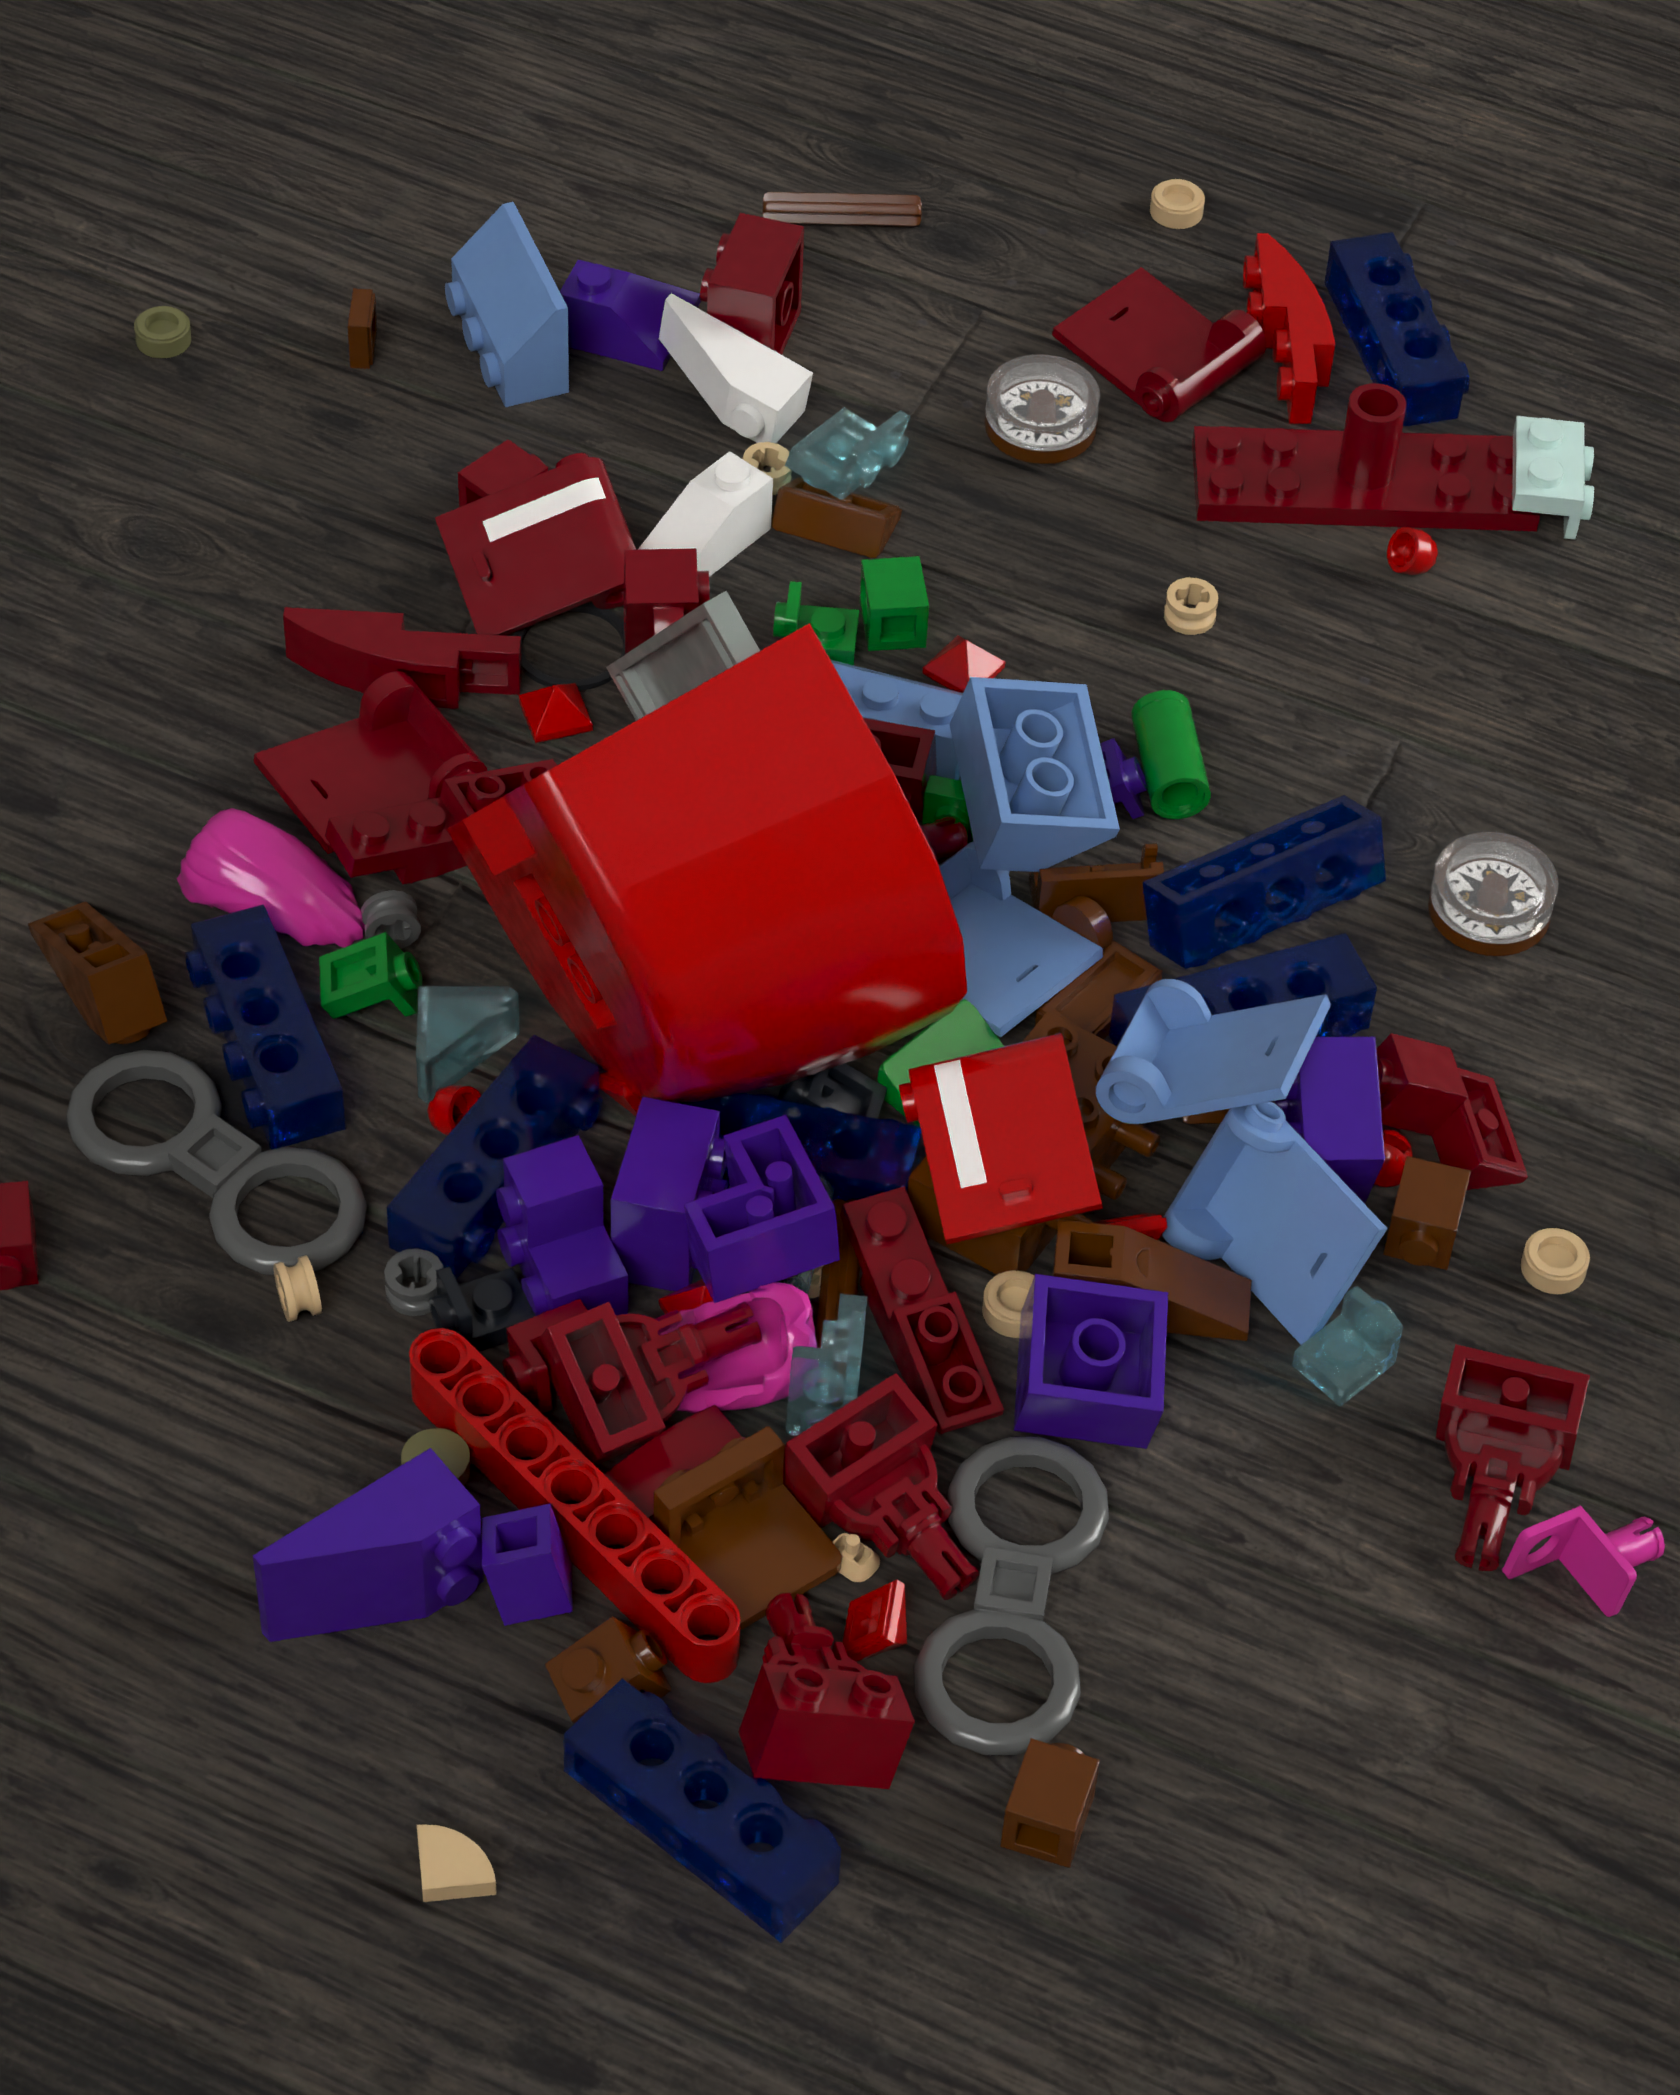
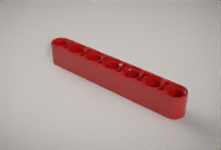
(599, 1520)

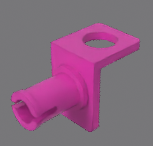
(1595, 1559)

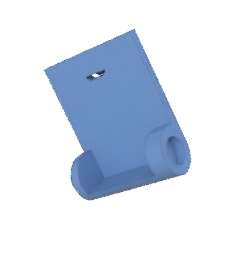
(1010, 949)
(1192, 1062)
(1274, 1218)

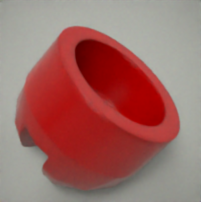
(1411, 551)
(448, 1102)
(1396, 1150)

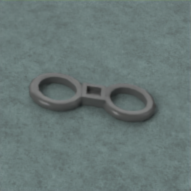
(215, 1160)
(1011, 1596)

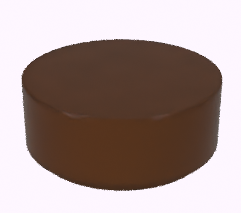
(1086, 919)

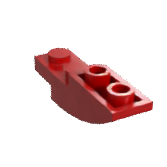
(1293, 324)

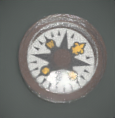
(1042, 408)
(1493, 893)

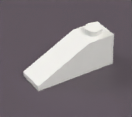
(737, 376)
(717, 513)

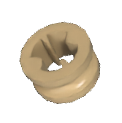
(773, 456)
(1191, 620)
(297, 1288)

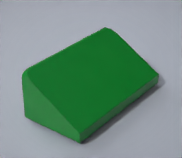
(947, 1038)

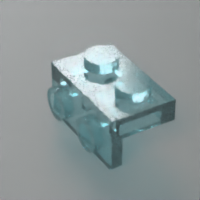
(848, 452)

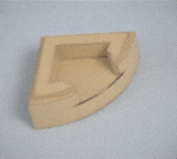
(452, 1865)

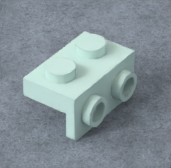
(1552, 470)

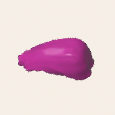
(253, 863)
(761, 1370)

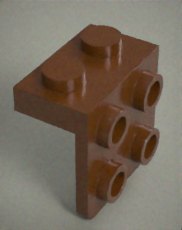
(746, 1525)

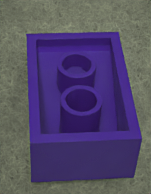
(375, 1556)

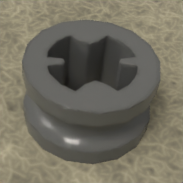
(394, 914)
(407, 1264)

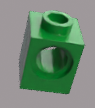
(894, 603)

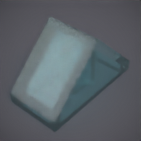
(460, 1030)

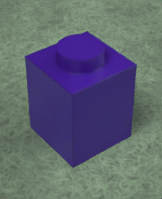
(527, 1564)

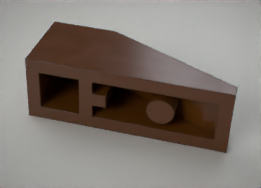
(101, 973)

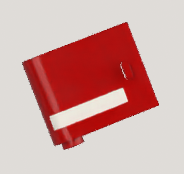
(1003, 1138)

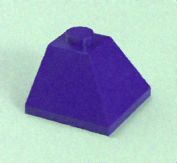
(618, 313)

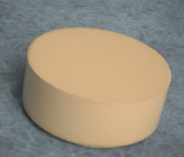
(1177, 204)
(1555, 1261)
(1004, 1301)

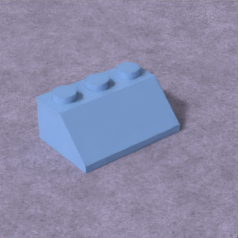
(511, 310)
(906, 703)
(1031, 772)

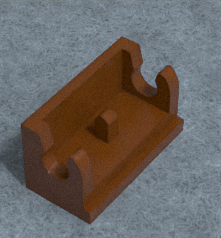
(1113, 886)

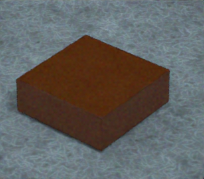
(362, 328)

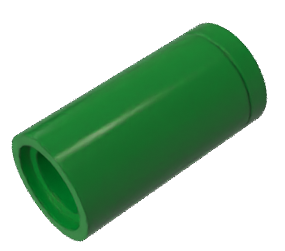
(1170, 754)

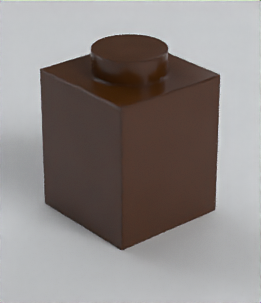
(1426, 1213)
(1050, 1802)

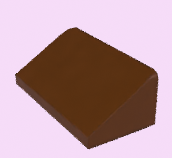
(849, 524)

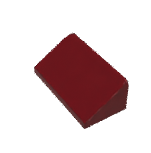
(1480, 1137)

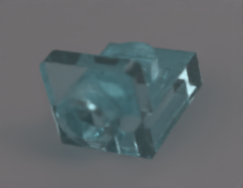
(1351, 1347)

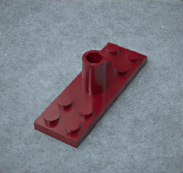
(1357, 474)

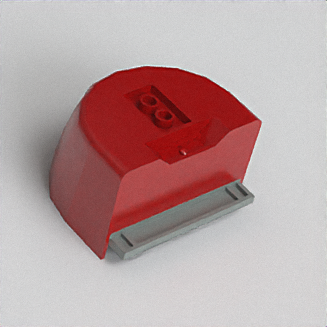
(724, 874)

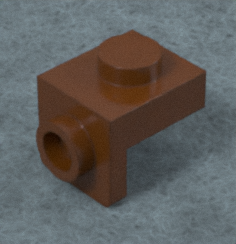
(601, 1660)

